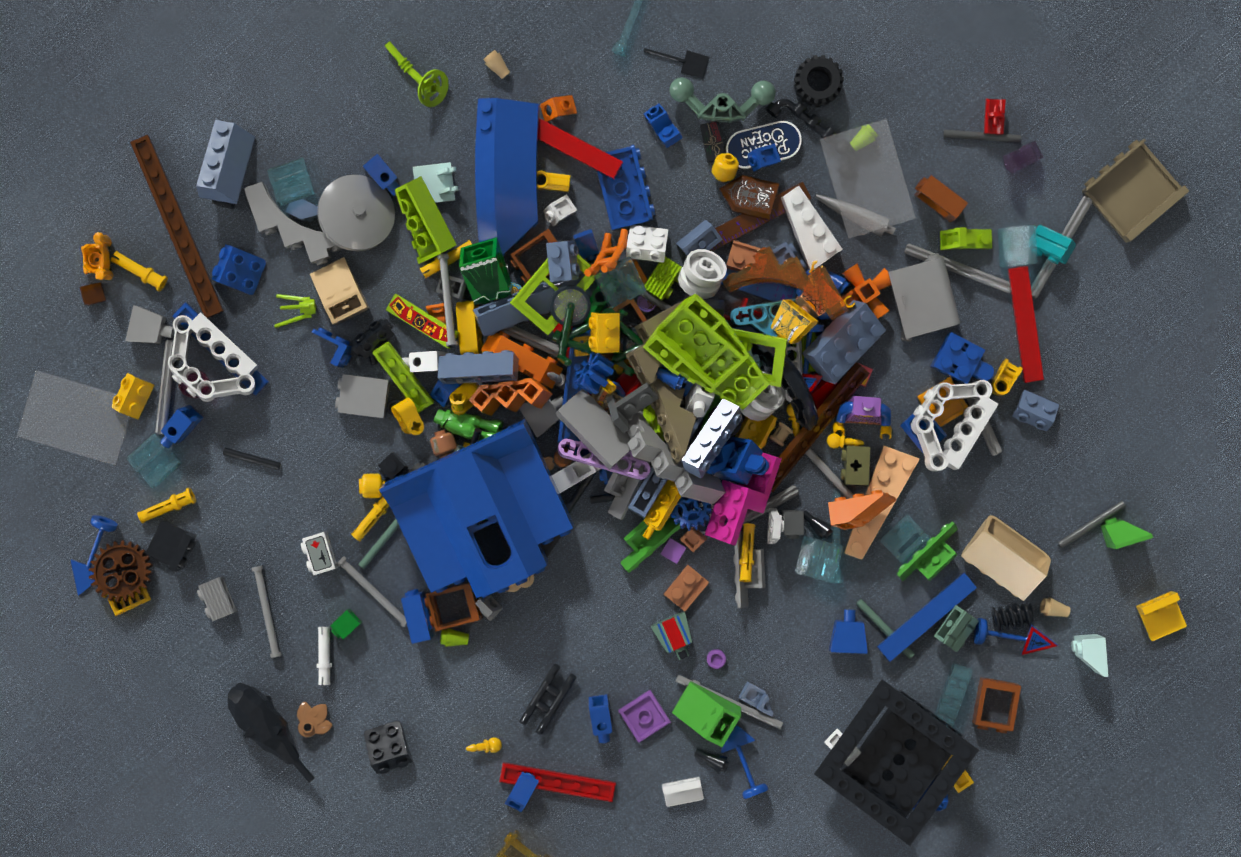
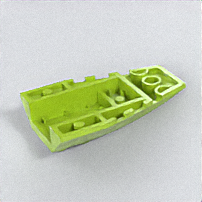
(707, 352)

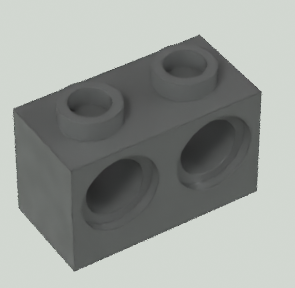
(793, 523)

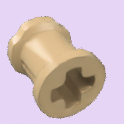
(781, 434)

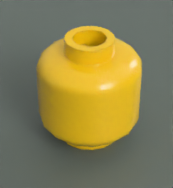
(725, 167)
(370, 485)

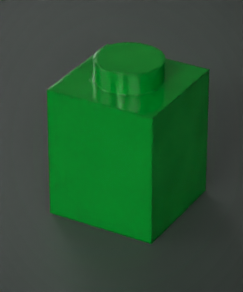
(345, 624)

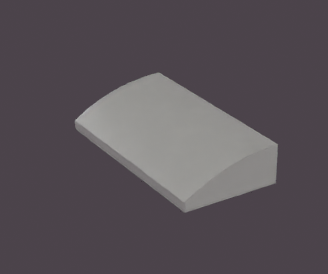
(594, 428)

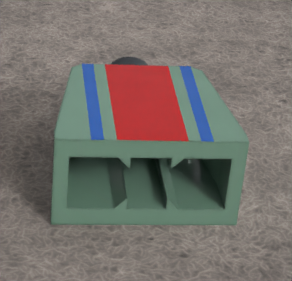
(674, 634)

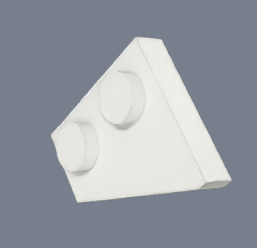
(775, 526)

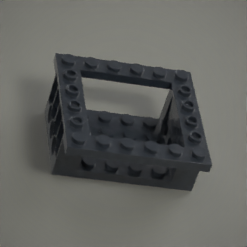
(863, 779)

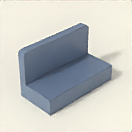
(701, 237)

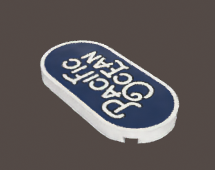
(782, 133)

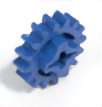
(693, 517)

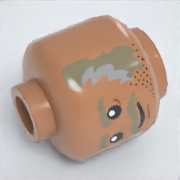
(443, 443)

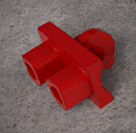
(994, 116)

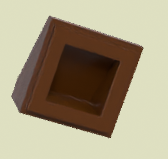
(92, 294)

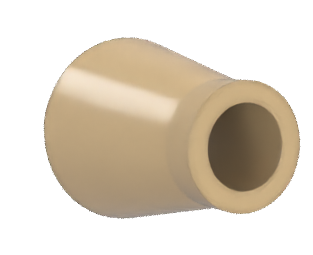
(496, 64)
(1054, 608)

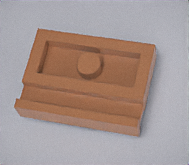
(740, 255)
(686, 588)

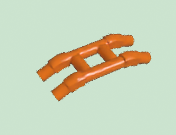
(610, 263)

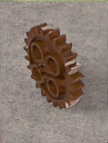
(122, 588)

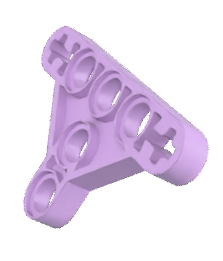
(594, 461)

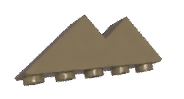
(640, 359)
(674, 420)

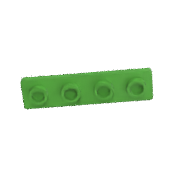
(643, 547)
(933, 556)

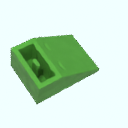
(707, 713)

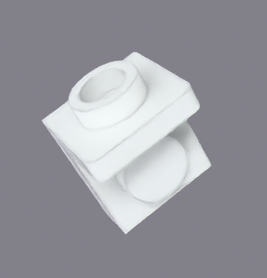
(559, 210)

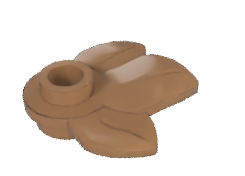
(313, 717)

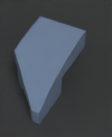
(302, 210)
(756, 697)

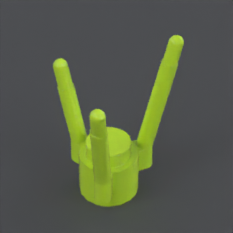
(307, 307)

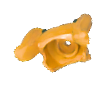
(101, 251)

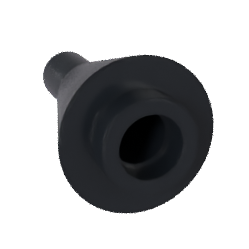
(819, 526)
(716, 762)

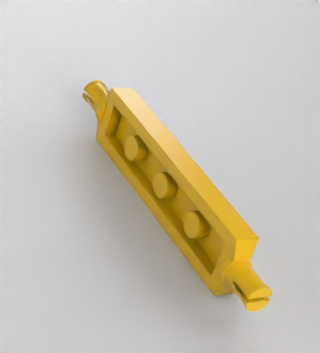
(661, 508)

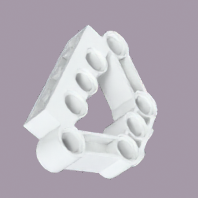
(220, 388)
(928, 437)

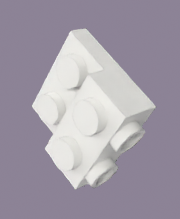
(647, 243)

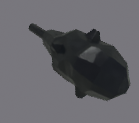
(264, 725)

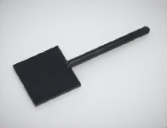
(693, 64)

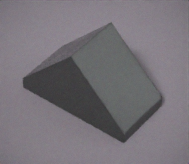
(457, 287)

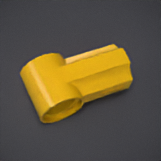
(554, 181)

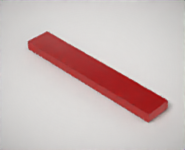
(578, 149)
(1025, 324)
(561, 782)

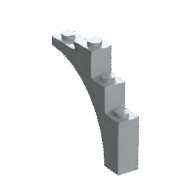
(270, 217)
(649, 447)

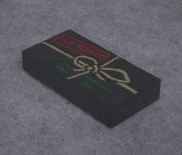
(712, 140)

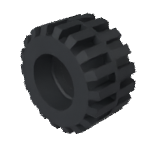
(830, 69)

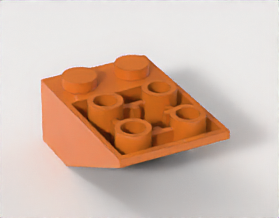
(858, 510)

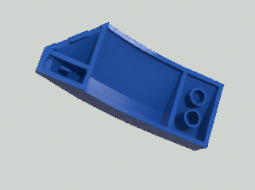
(506, 170)

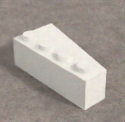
(809, 229)

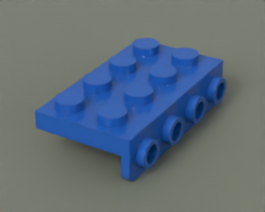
(626, 194)

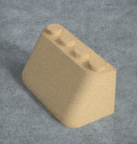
(1007, 557)

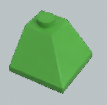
(1121, 533)

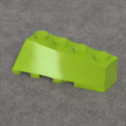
(424, 220)

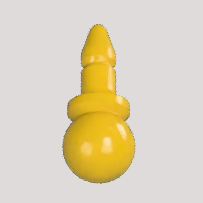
(795, 425)
(835, 440)
(492, 745)

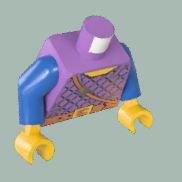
(864, 411)

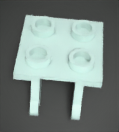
(438, 180)

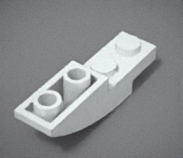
(573, 474)

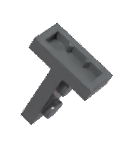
(630, 405)

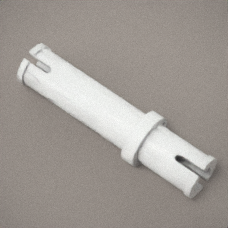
(324, 655)

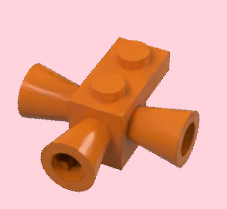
(867, 290)

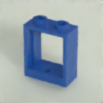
(417, 616)

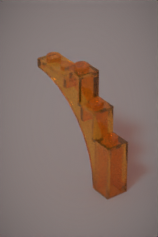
(791, 273)

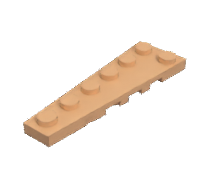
(889, 476)

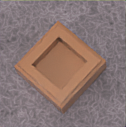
(693, 539)

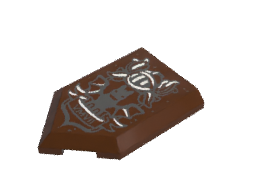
(751, 196)

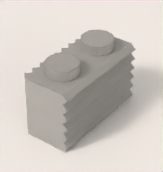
(216, 599)

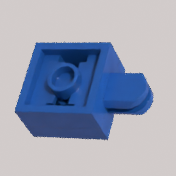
(961, 358)
(743, 462)

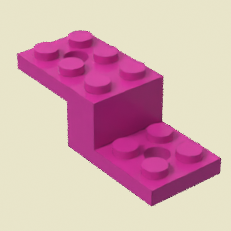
(740, 499)

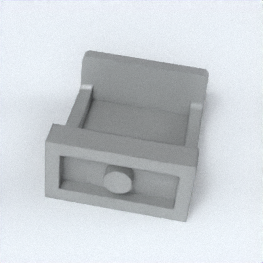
(363, 396)

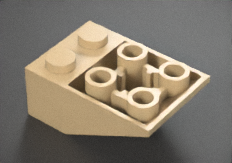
(339, 291)

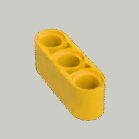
(470, 335)

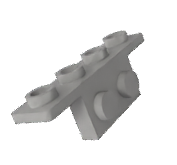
(623, 488)
(757, 577)

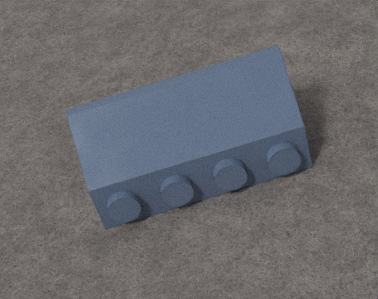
(225, 162)

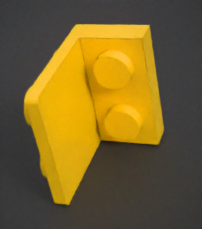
(1161, 615)

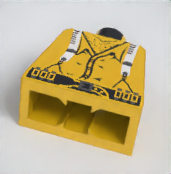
(792, 322)

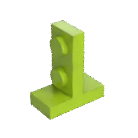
(965, 239)

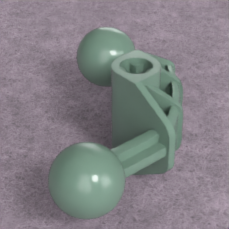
(761, 94)

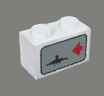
(319, 553)

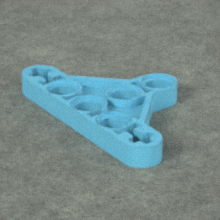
(762, 324)

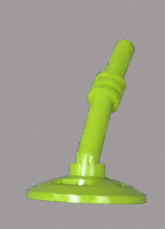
(424, 85)

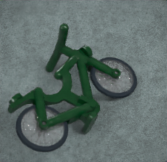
(571, 307)

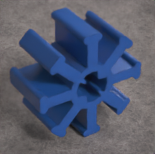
(594, 373)

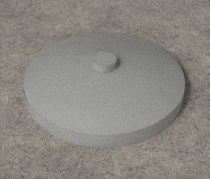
(355, 213)

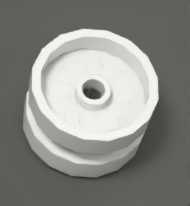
(702, 273)
(765, 403)

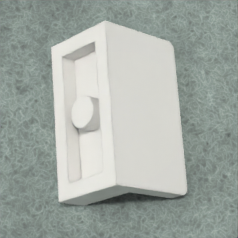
(682, 791)

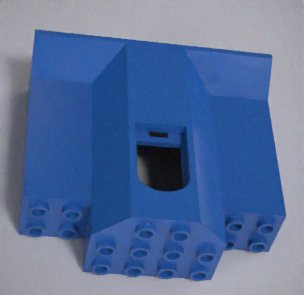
(489, 480)

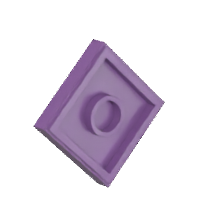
(644, 716)

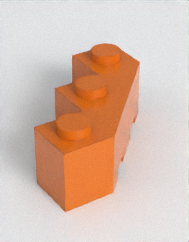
(529, 362)
(510, 394)

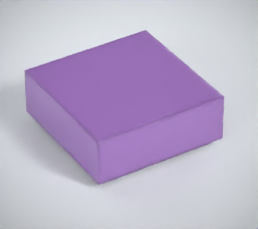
(673, 550)

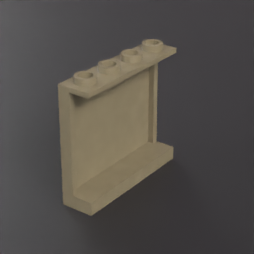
(1133, 191)

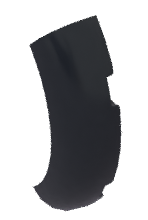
(796, 387)

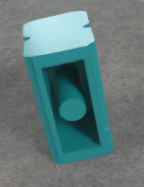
(1053, 245)

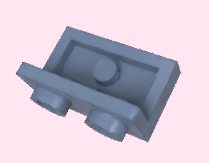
(563, 261)
(1036, 410)

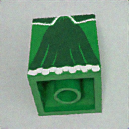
(485, 271)

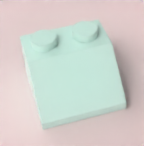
(1092, 652)

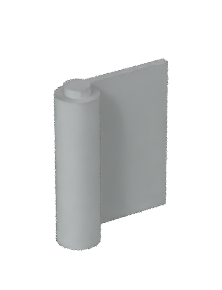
(924, 297)

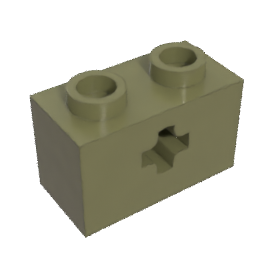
(862, 457)

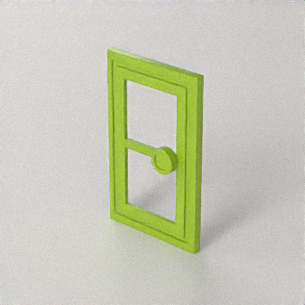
(539, 276)
(780, 352)

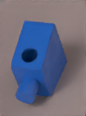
(375, 168)
(180, 425)
(848, 635)
(600, 717)

